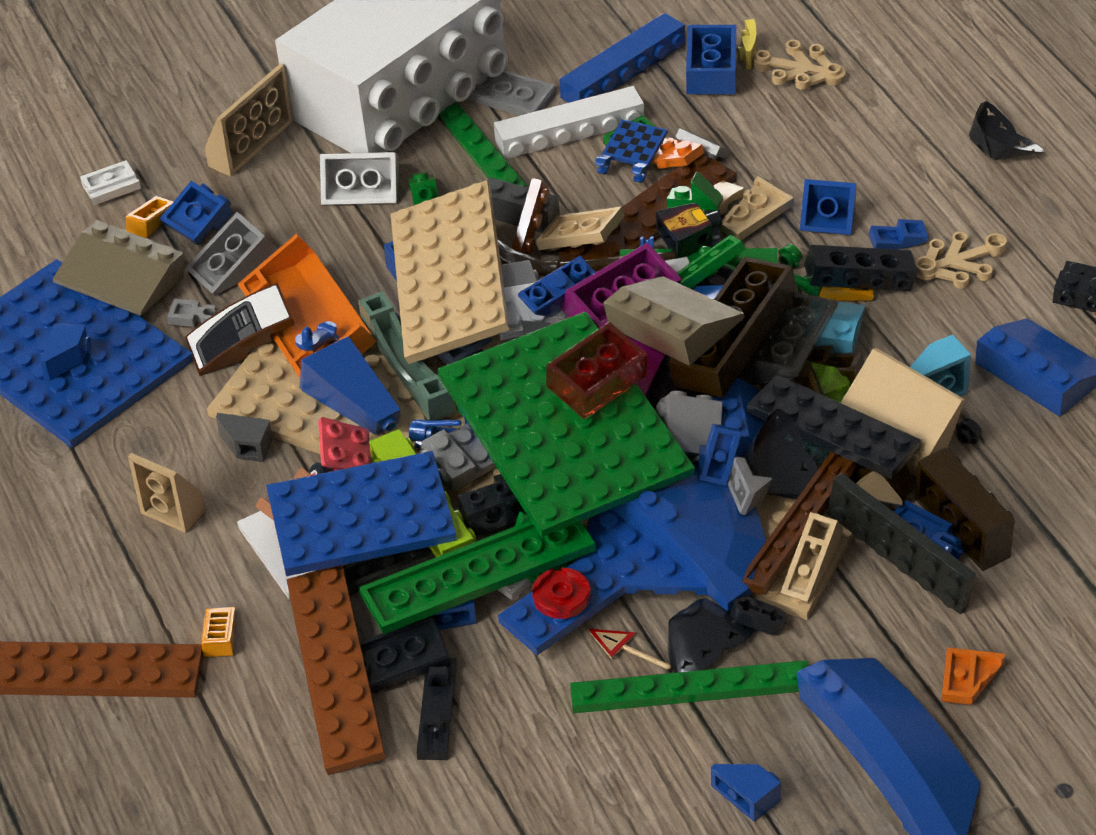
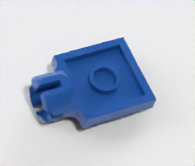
(931, 526)

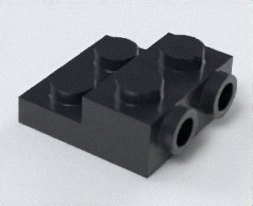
(1076, 286)

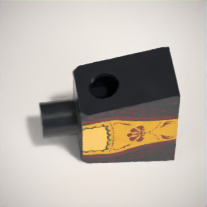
(686, 228)

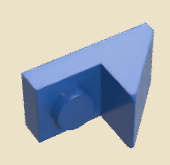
(718, 454)

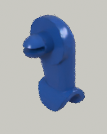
(313, 340)

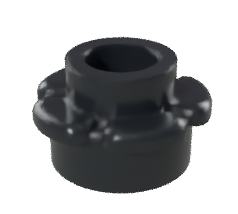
(968, 431)

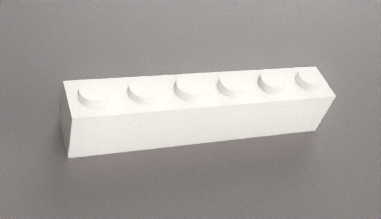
(567, 122)

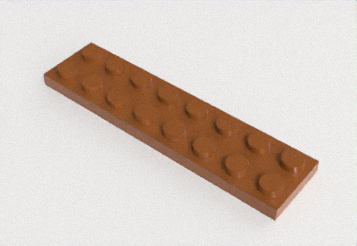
(100, 669)
(335, 670)

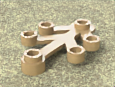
(828, 72)
(930, 268)

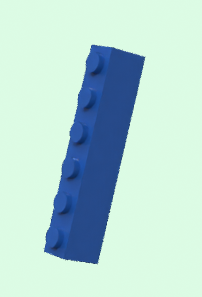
(624, 59)

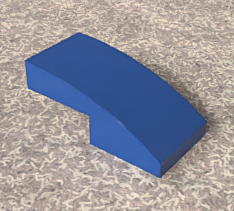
(904, 235)

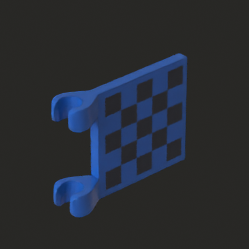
(634, 145)

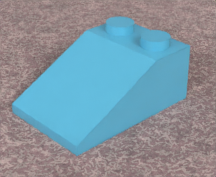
(843, 328)
(946, 364)

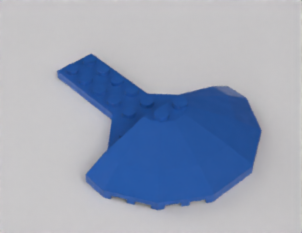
(660, 542)

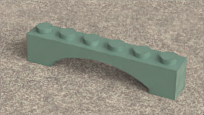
(417, 378)

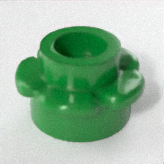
(790, 255)

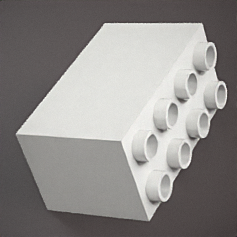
(388, 67)

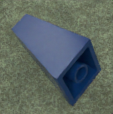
(349, 386)

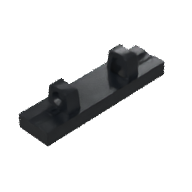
(436, 712)

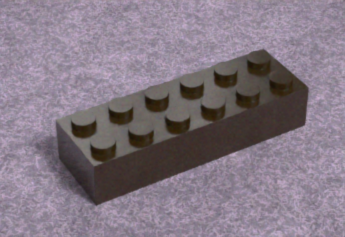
(761, 293)

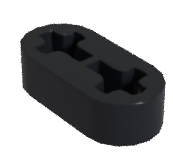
(758, 615)

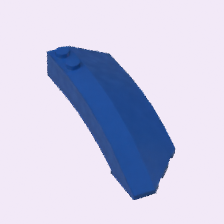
(894, 743)

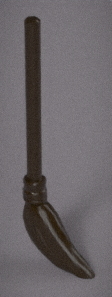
(546, 267)

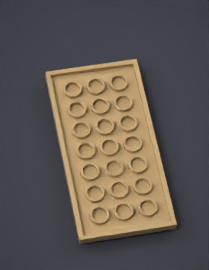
(448, 272)

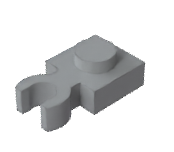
(188, 312)

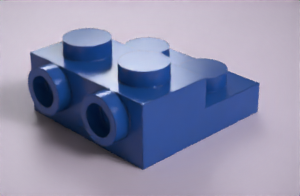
(197, 212)

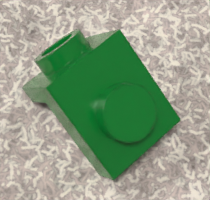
(422, 187)

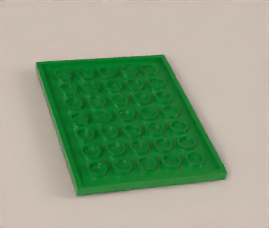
(547, 452)

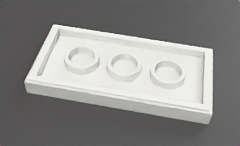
(262, 537)

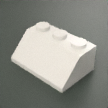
(359, 178)

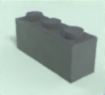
(510, 199)

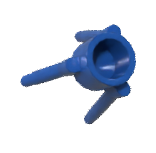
(422, 429)

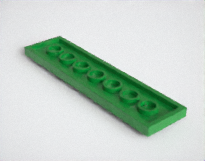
(471, 573)

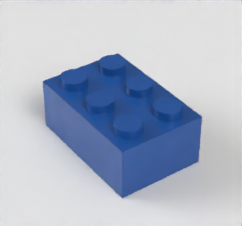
(711, 59)

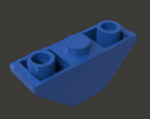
(547, 294)

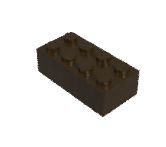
(975, 514)

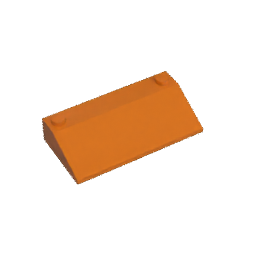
(310, 296)

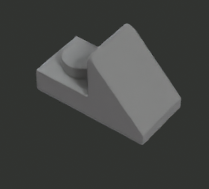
(746, 488)

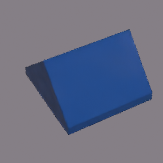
(828, 206)

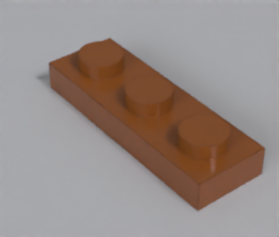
(531, 216)

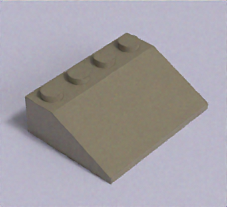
(120, 268)
(670, 317)

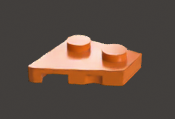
(677, 153)
(968, 674)

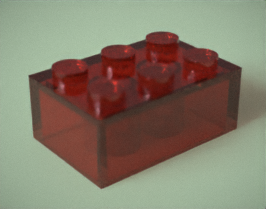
(596, 370)

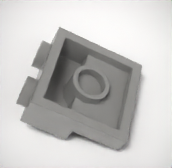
(458, 456)

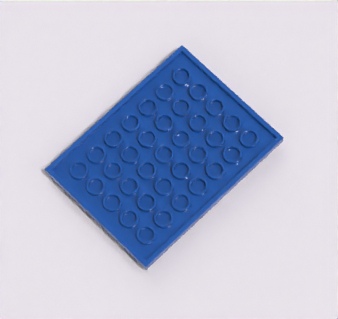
(122, 366)

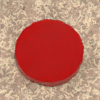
(561, 593)

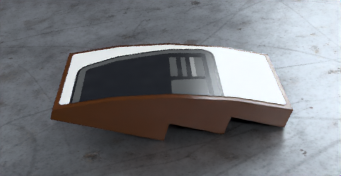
(238, 328)

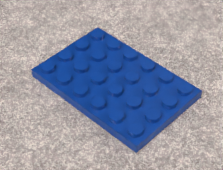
(360, 513)

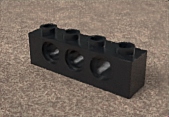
(860, 267)
(489, 507)

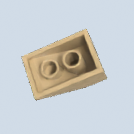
(165, 494)

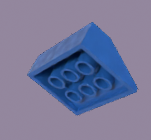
(1037, 364)

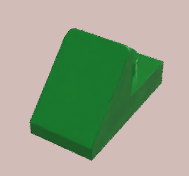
(701, 193)

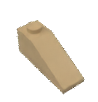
(811, 557)

